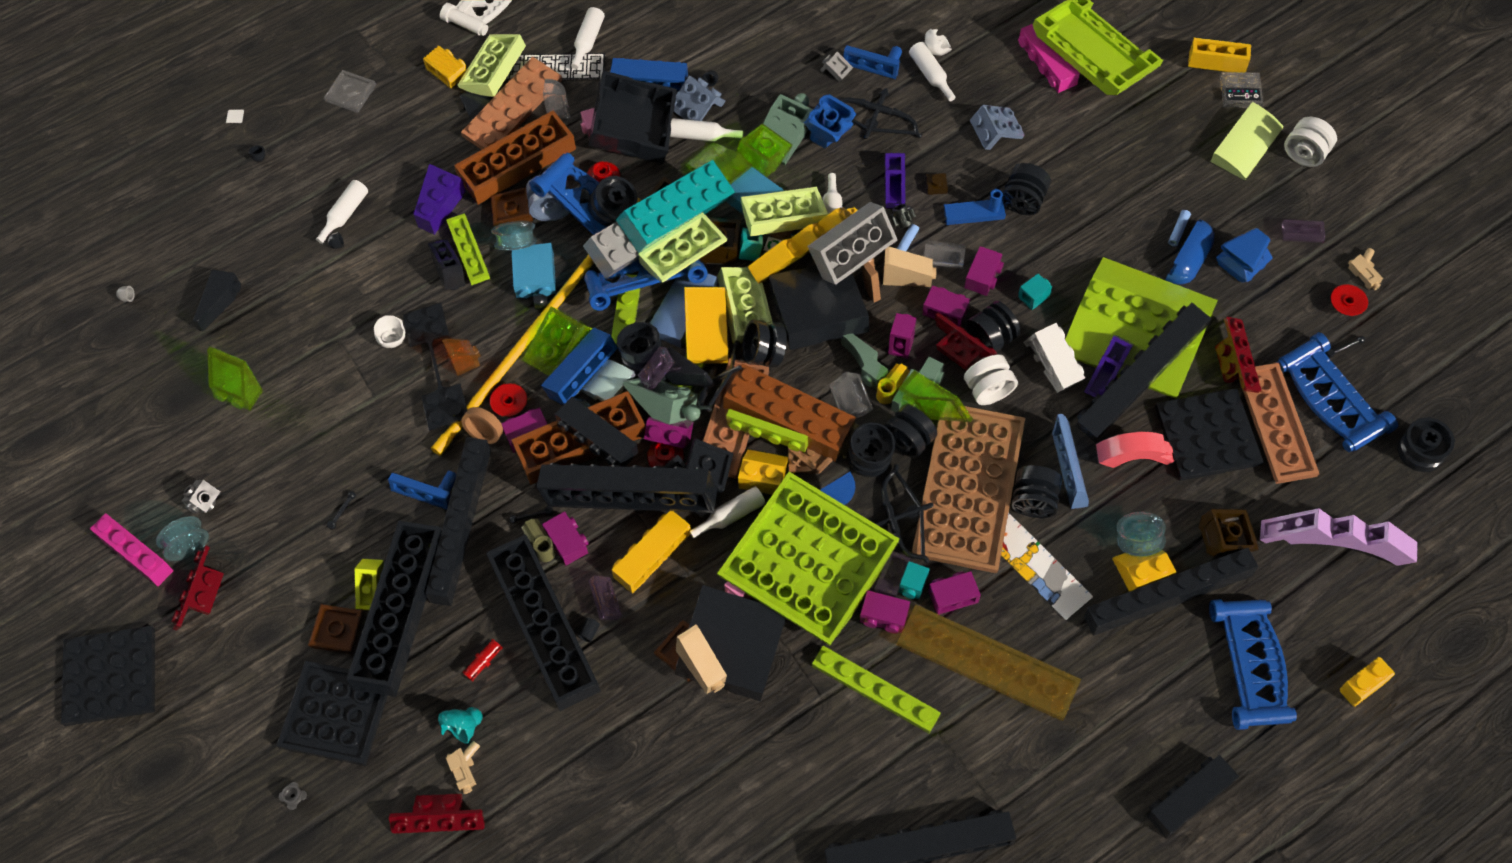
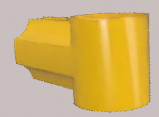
(891, 383)

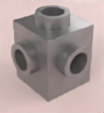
(200, 497)

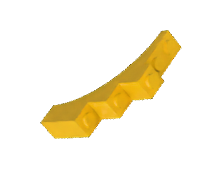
(793, 249)

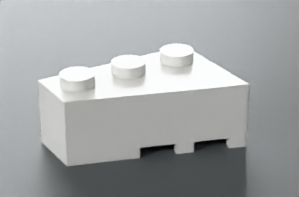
(1056, 357)

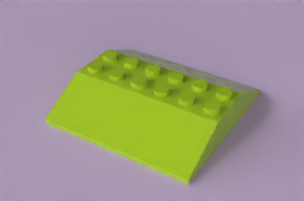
(1136, 309)
(809, 558)

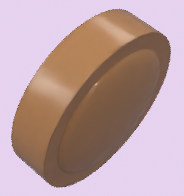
(482, 425)

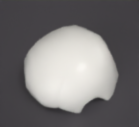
(937, 44)
(389, 331)

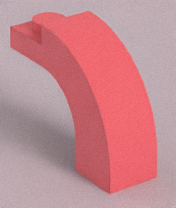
(1134, 446)

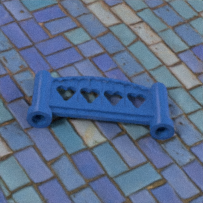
(554, 181)
(601, 290)
(1313, 355)
(1254, 709)

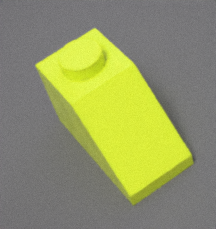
(366, 581)

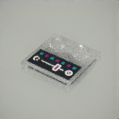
(1241, 89)

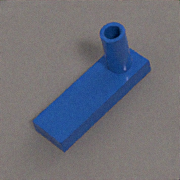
(874, 62)
(976, 211)
(432, 495)

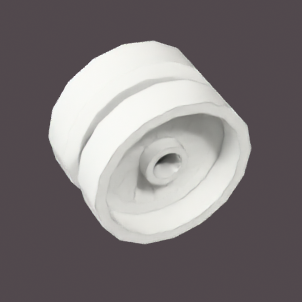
(1310, 141)
(990, 379)

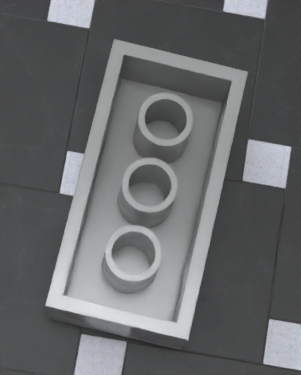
(852, 243)
(611, 250)

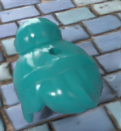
(460, 722)

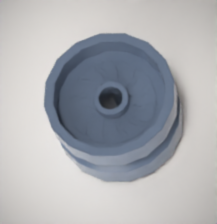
(545, 207)

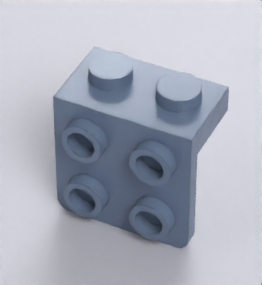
(696, 99)
(995, 122)

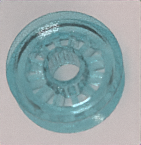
(514, 235)
(1141, 534)
(182, 538)

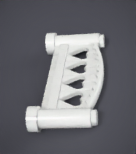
(465, 16)

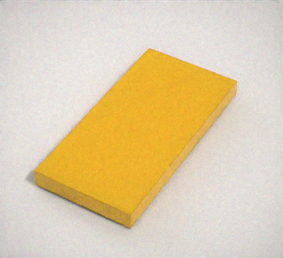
(706, 324)

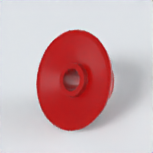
(606, 168)
(1349, 293)
(506, 393)
(655, 452)

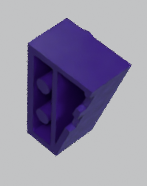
(437, 198)

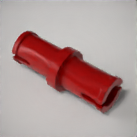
(482, 660)

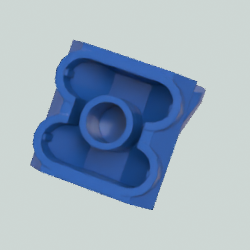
(829, 120)
(1245, 255)

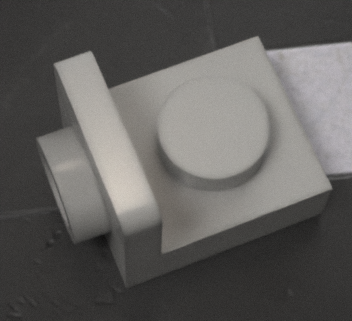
(836, 66)

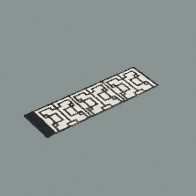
(589, 68)

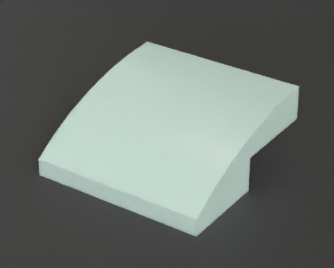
(608, 381)

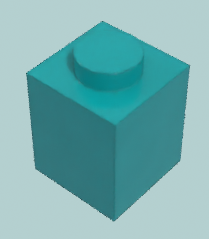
(749, 246)
(1035, 291)
(913, 580)

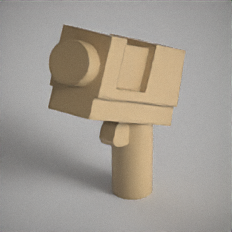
(1363, 268)
(459, 765)

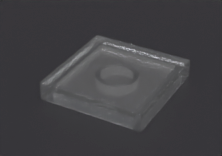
(350, 91)

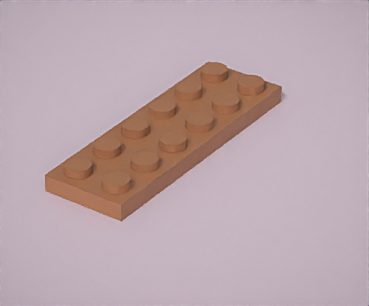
(510, 105)
(1280, 427)
(722, 435)

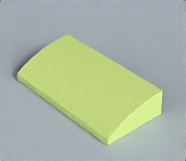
(492, 64)
(1247, 141)
(783, 210)
(681, 248)
(744, 300)

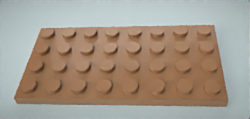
(970, 489)

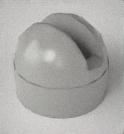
(125, 293)

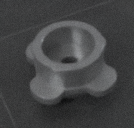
(286, 794)

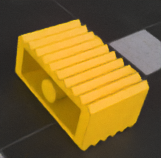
(445, 66)
(1366, 681)

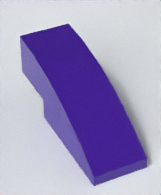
(894, 179)
(1109, 365)

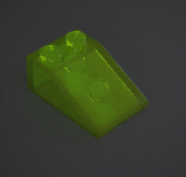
(728, 161)
(555, 340)
(232, 379)
(933, 399)

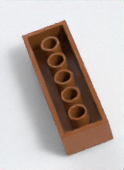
(515, 157)
(790, 408)
(553, 445)

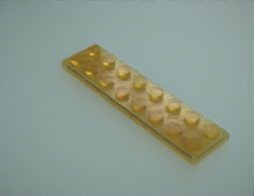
(989, 662)

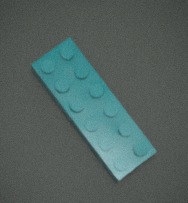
(675, 205)

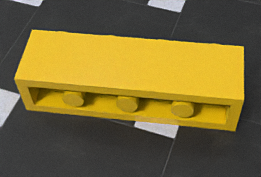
(651, 551)

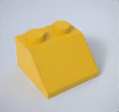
(762, 470)
(1143, 570)

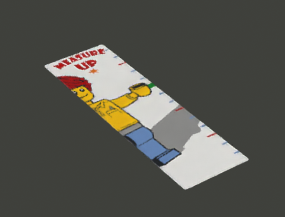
(1042, 570)

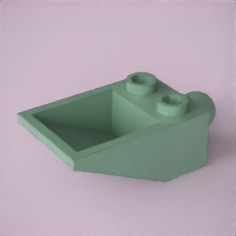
(788, 118)
(666, 401)

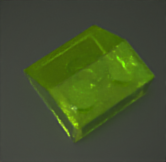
(764, 149)

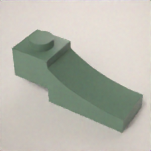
(866, 357)
(931, 369)

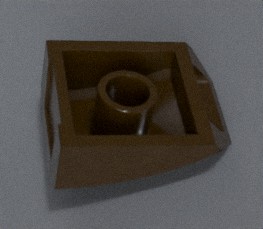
(728, 251)
(1227, 532)

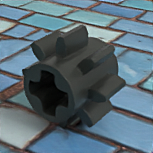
(902, 215)

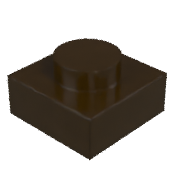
(936, 183)

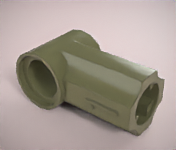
(539, 540)

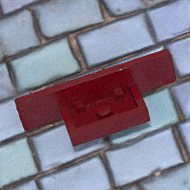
(960, 345)
(1236, 357)
(200, 591)
(437, 814)

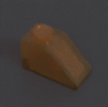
(461, 355)

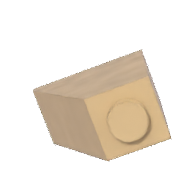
(907, 269)
(700, 660)

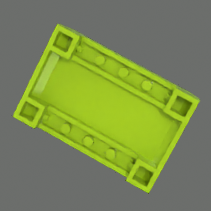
(1094, 46)

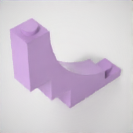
(1349, 532)

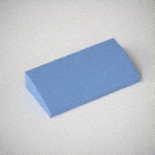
(671, 313)
(1069, 463)

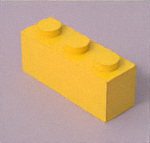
(1219, 55)

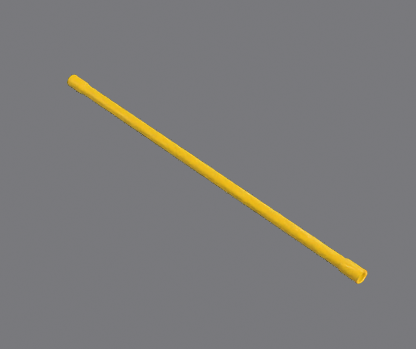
(447, 437)

